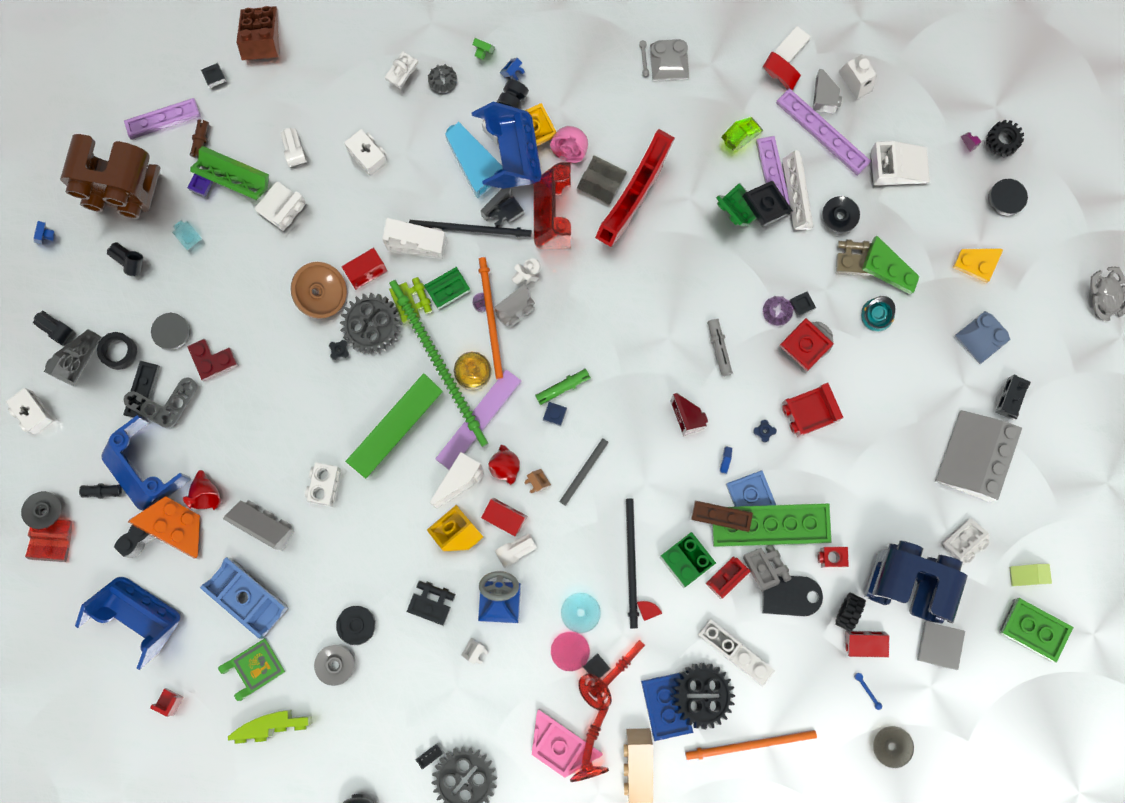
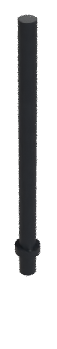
(474, 228)
(633, 614)

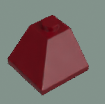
(688, 415)

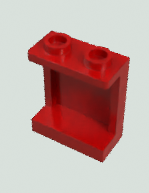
(812, 410)

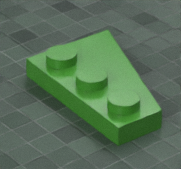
(889, 267)

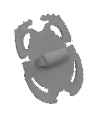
(1108, 293)

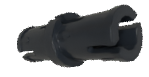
(100, 491)

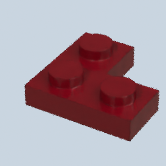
(211, 364)

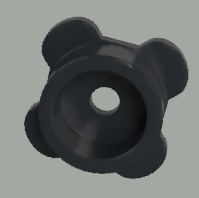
(343, 353)

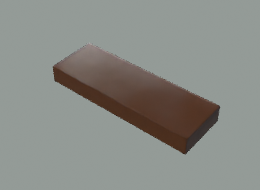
(721, 516)

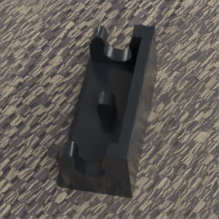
(1012, 397)

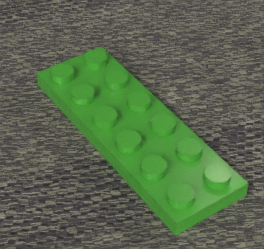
(779, 526)

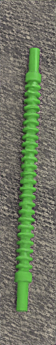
(473, 424)

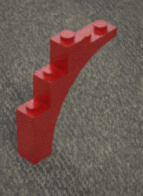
(637, 189)

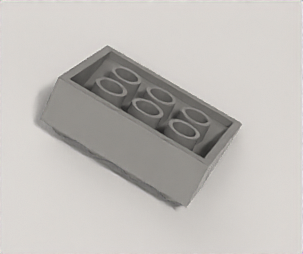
(979, 455)

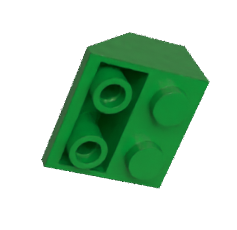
(687, 560)

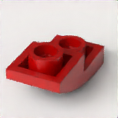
(781, 69)

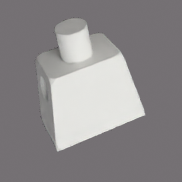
(857, 74)

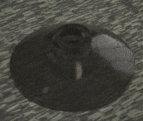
(903, 747)

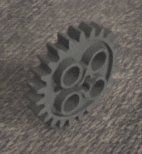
(357, 315)
(450, 767)

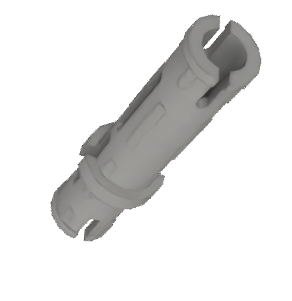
(717, 339)

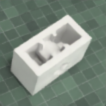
(357, 147)
(29, 411)

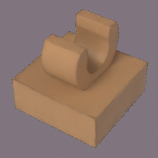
(538, 480)

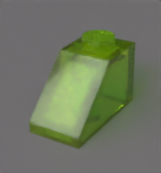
(741, 133)

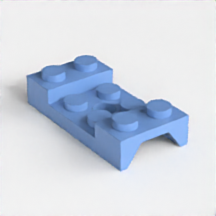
(261, 608)

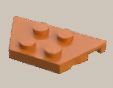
(171, 524)

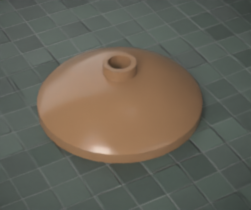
(329, 287)

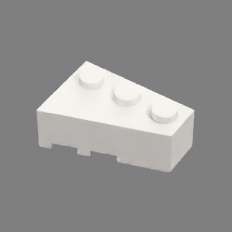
(413, 239)

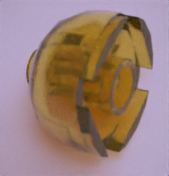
(472, 370)

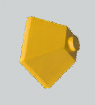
(454, 531)

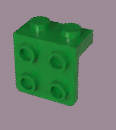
(737, 206)

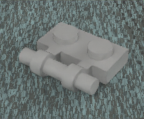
(762, 570)

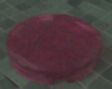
(570, 651)

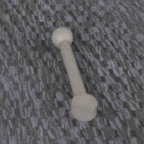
(645, 72)

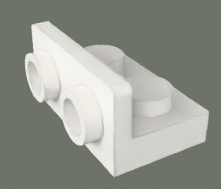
(967, 541)

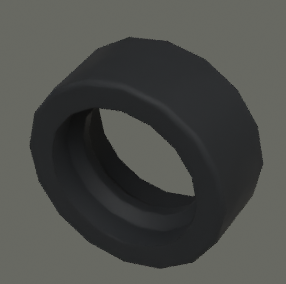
(104, 343)

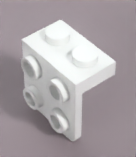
(280, 205)

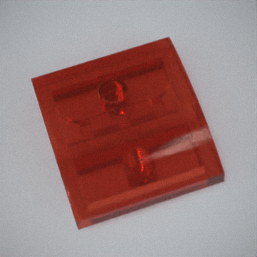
(51, 542)

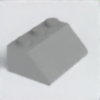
(260, 524)

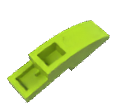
(263, 726)

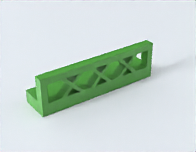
(233, 171)

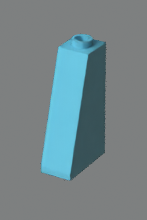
(472, 157)

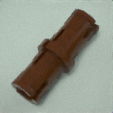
(199, 137)

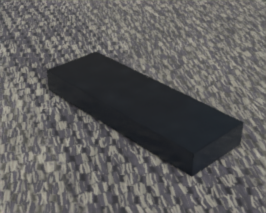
(142, 384)

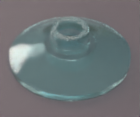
(590, 607)

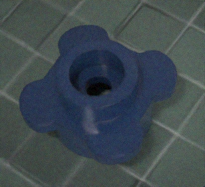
(764, 436)

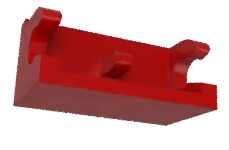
(364, 268)
(504, 516)
(727, 577)
(867, 643)

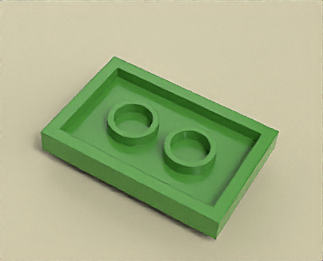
(1036, 630)

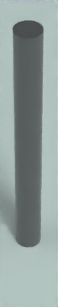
(583, 472)

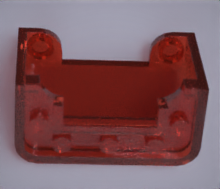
(549, 230)

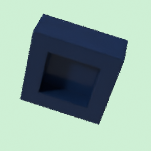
(554, 414)

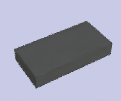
(492, 205)

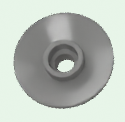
(324, 661)

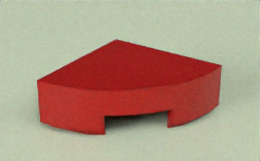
(648, 610)

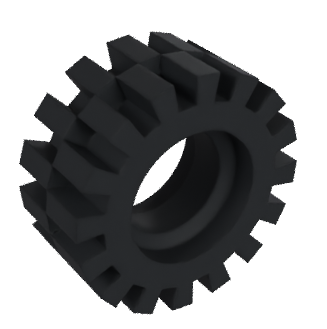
(1012, 131)
(850, 612)

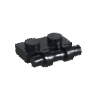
(430, 609)

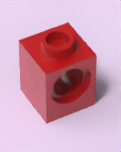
(842, 557)

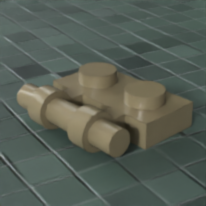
(852, 263)

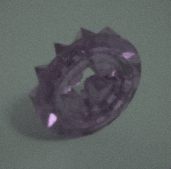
(769, 313)

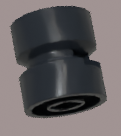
(513, 94)

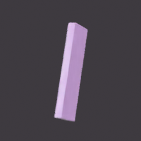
(162, 118)
(771, 164)

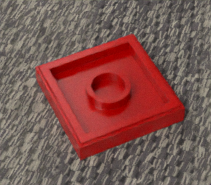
(806, 344)

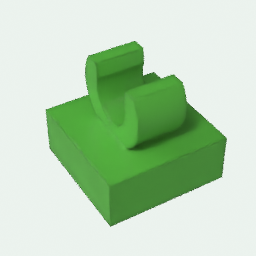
(483, 47)

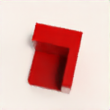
(167, 703)

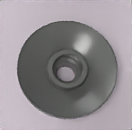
(36, 504)

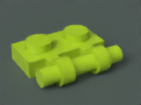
(418, 288)

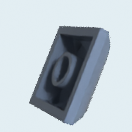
(983, 336)

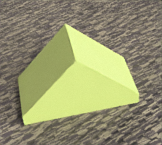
(1030, 574)

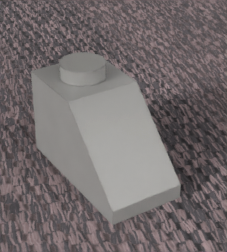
(826, 94)

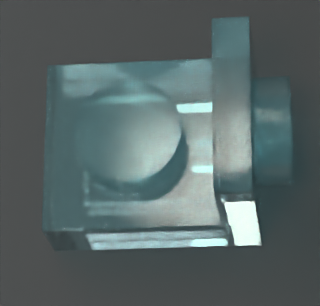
(186, 234)

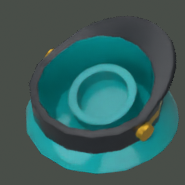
(878, 313)

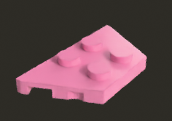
(558, 746)

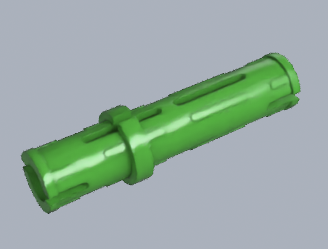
(563, 386)

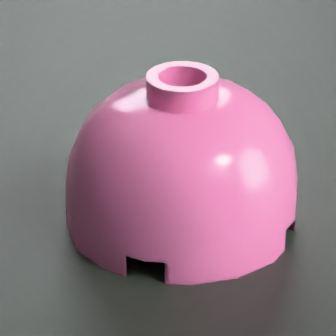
(570, 143)

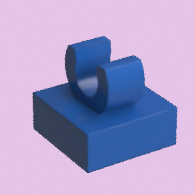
(511, 67)
(42, 233)

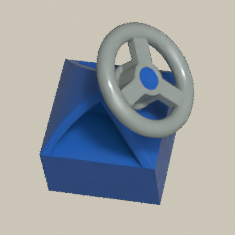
(499, 599)

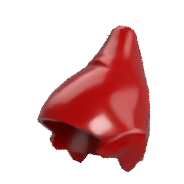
(504, 465)
(202, 493)

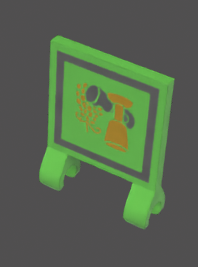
(255, 667)

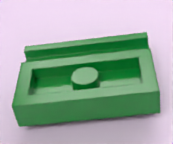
(447, 288)

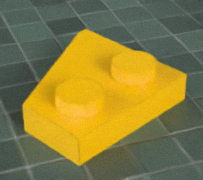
(978, 262)

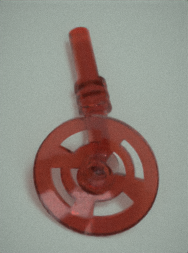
(601, 685)
(588, 770)

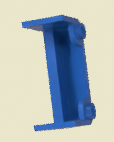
(516, 145)
(140, 492)
(136, 610)

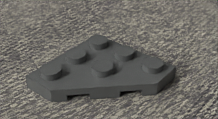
(72, 358)

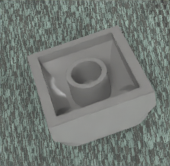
(669, 60)
(515, 306)

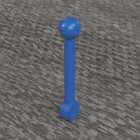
(859, 677)

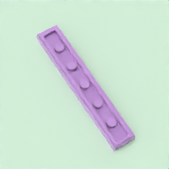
(823, 131)
(484, 414)

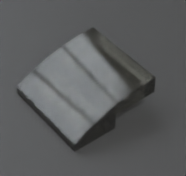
(602, 179)

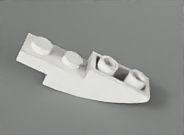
(736, 653)

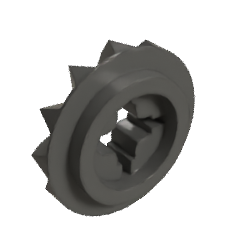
(436, 83)

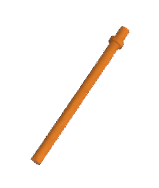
(484, 270)
(701, 753)

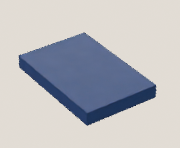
(661, 712)

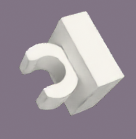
(473, 651)

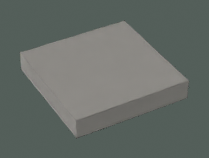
(941, 645)

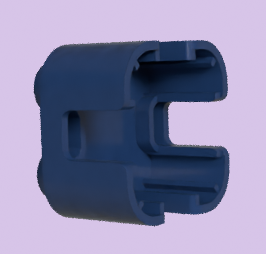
(938, 582)

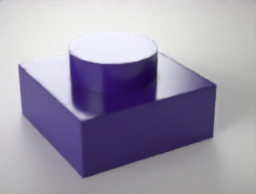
(200, 185)

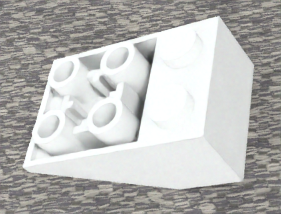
(899, 163)

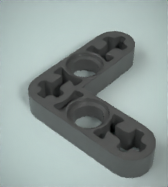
(160, 410)

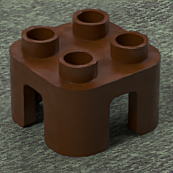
(118, 182)

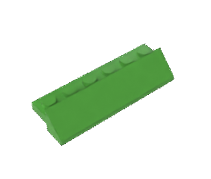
(394, 426)

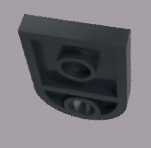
(791, 597)

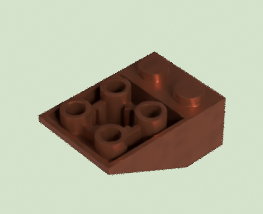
(258, 33)

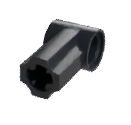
(128, 259)
(55, 329)

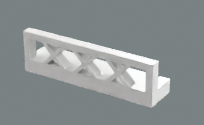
(797, 191)

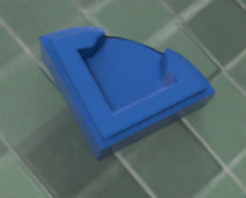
(727, 455)

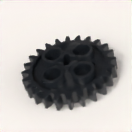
(703, 715)

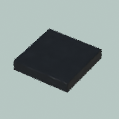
(767, 203)

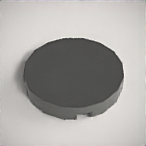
(170, 331)

